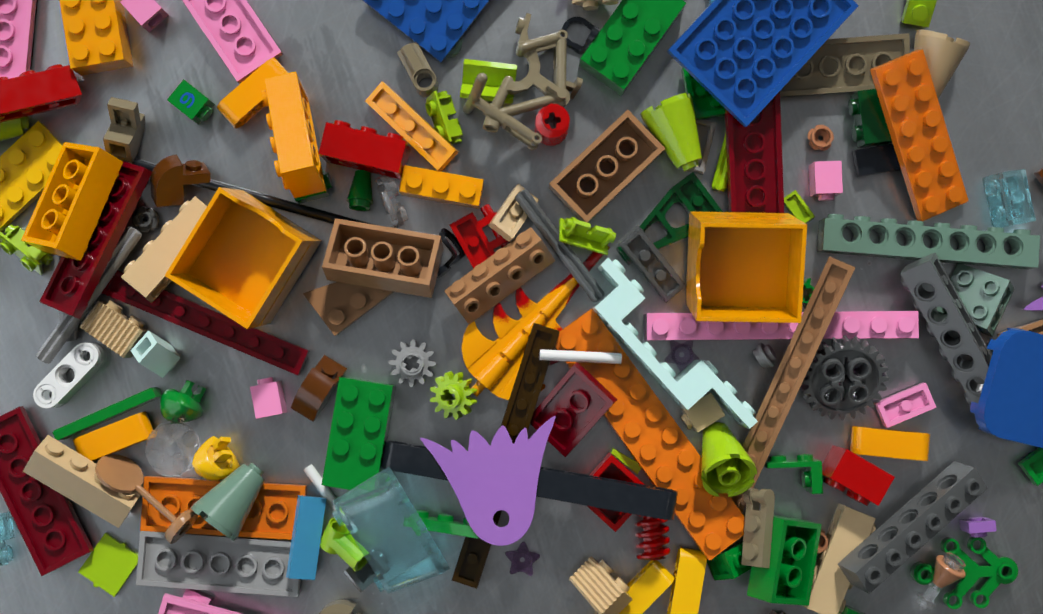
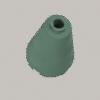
(231, 500)

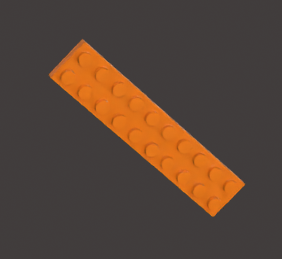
(655, 438)

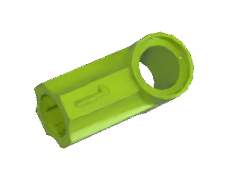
(340, 542)

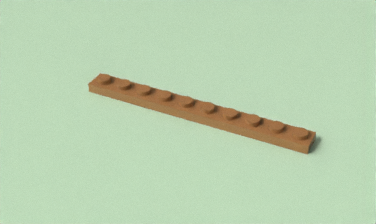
(795, 364)

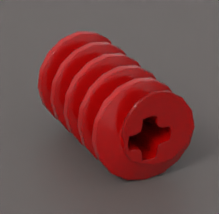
(559, 117)
(652, 538)

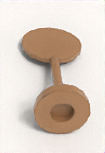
(126, 476)

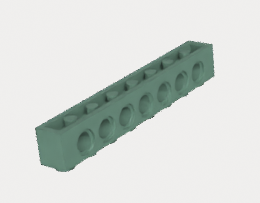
(1023, 252)

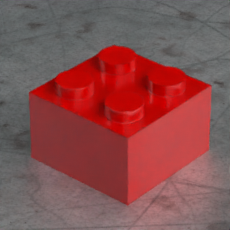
(613, 469)
(851, 472)

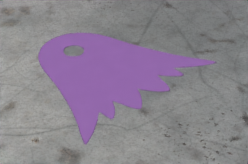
(495, 479)

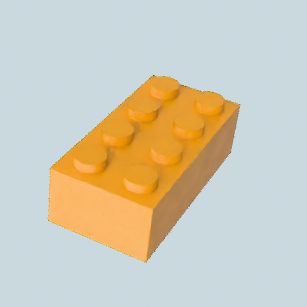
(96, 35)
(293, 135)
(72, 200)

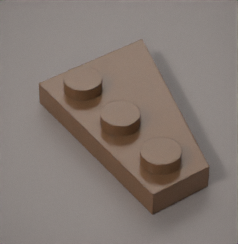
(344, 303)

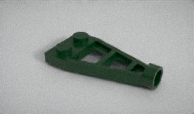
(692, 196)

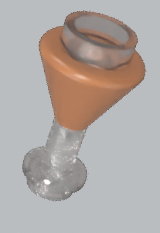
(947, 570)

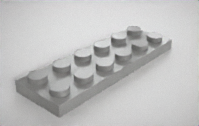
(216, 564)

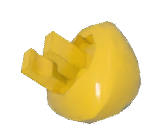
(215, 459)

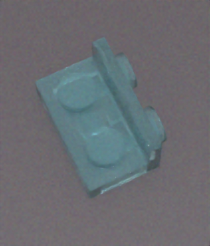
(1009, 198)

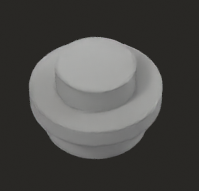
(765, 355)

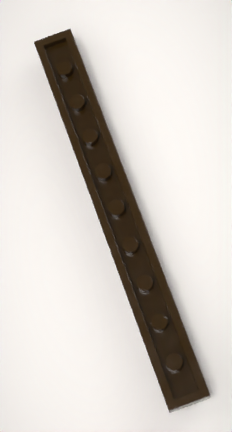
(516, 418)

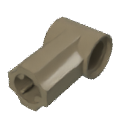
(417, 68)

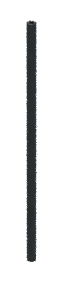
(266, 199)

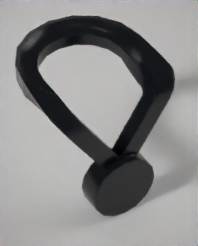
(574, 46)
(446, 267)

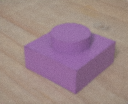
(978, 526)

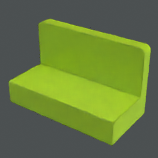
(495, 74)

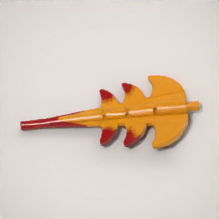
(498, 361)

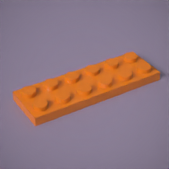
(919, 135)
(269, 517)

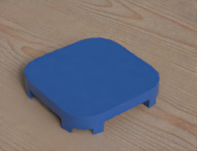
(1013, 389)

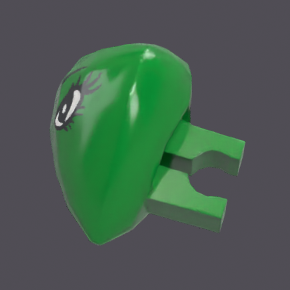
(182, 405)

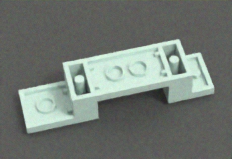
(690, 383)

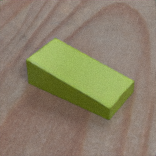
(798, 207)
(630, 463)

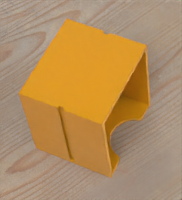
(243, 258)
(745, 267)

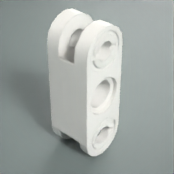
(57, 382)

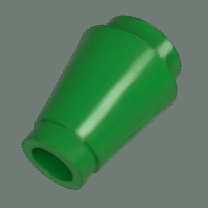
(360, 192)

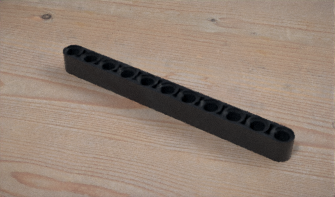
(553, 484)

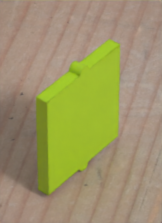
(109, 564)

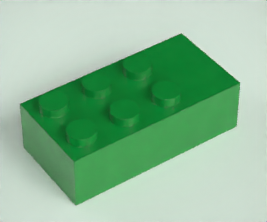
(629, 40)
(357, 432)

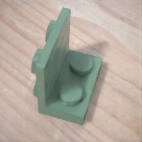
(982, 295)

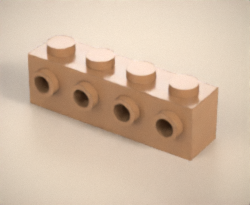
(499, 275)

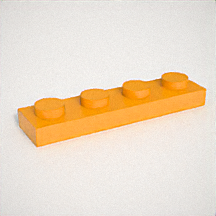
(411, 126)

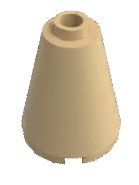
(941, 54)

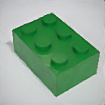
(791, 563)

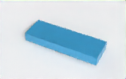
(306, 537)

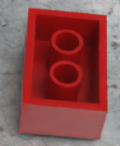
(364, 149)

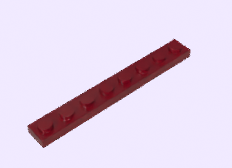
(212, 325)

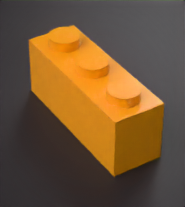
(441, 187)

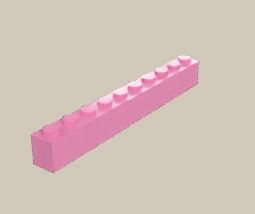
(849, 323)

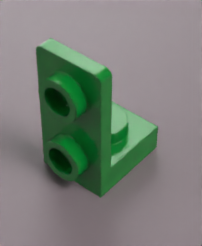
(812, 475)
(728, 563)

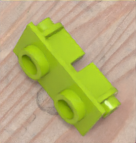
(439, 107)
(584, 236)
(30, 256)

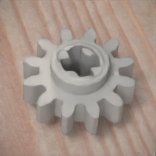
(414, 373)

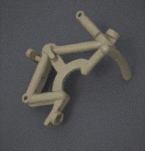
(554, 92)

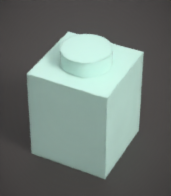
(155, 354)

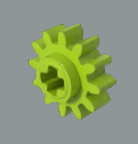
(450, 385)

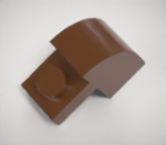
(171, 175)
(317, 388)

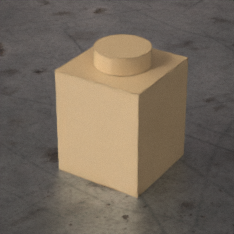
(702, 413)

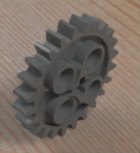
(867, 376)

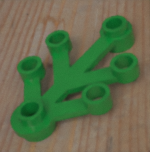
(973, 572)

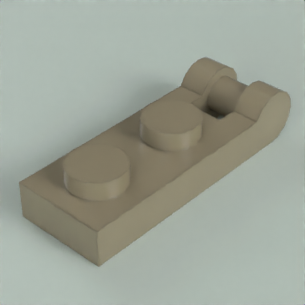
(758, 527)

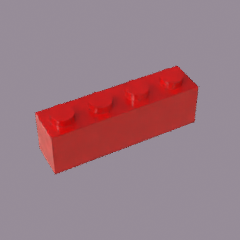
(38, 92)

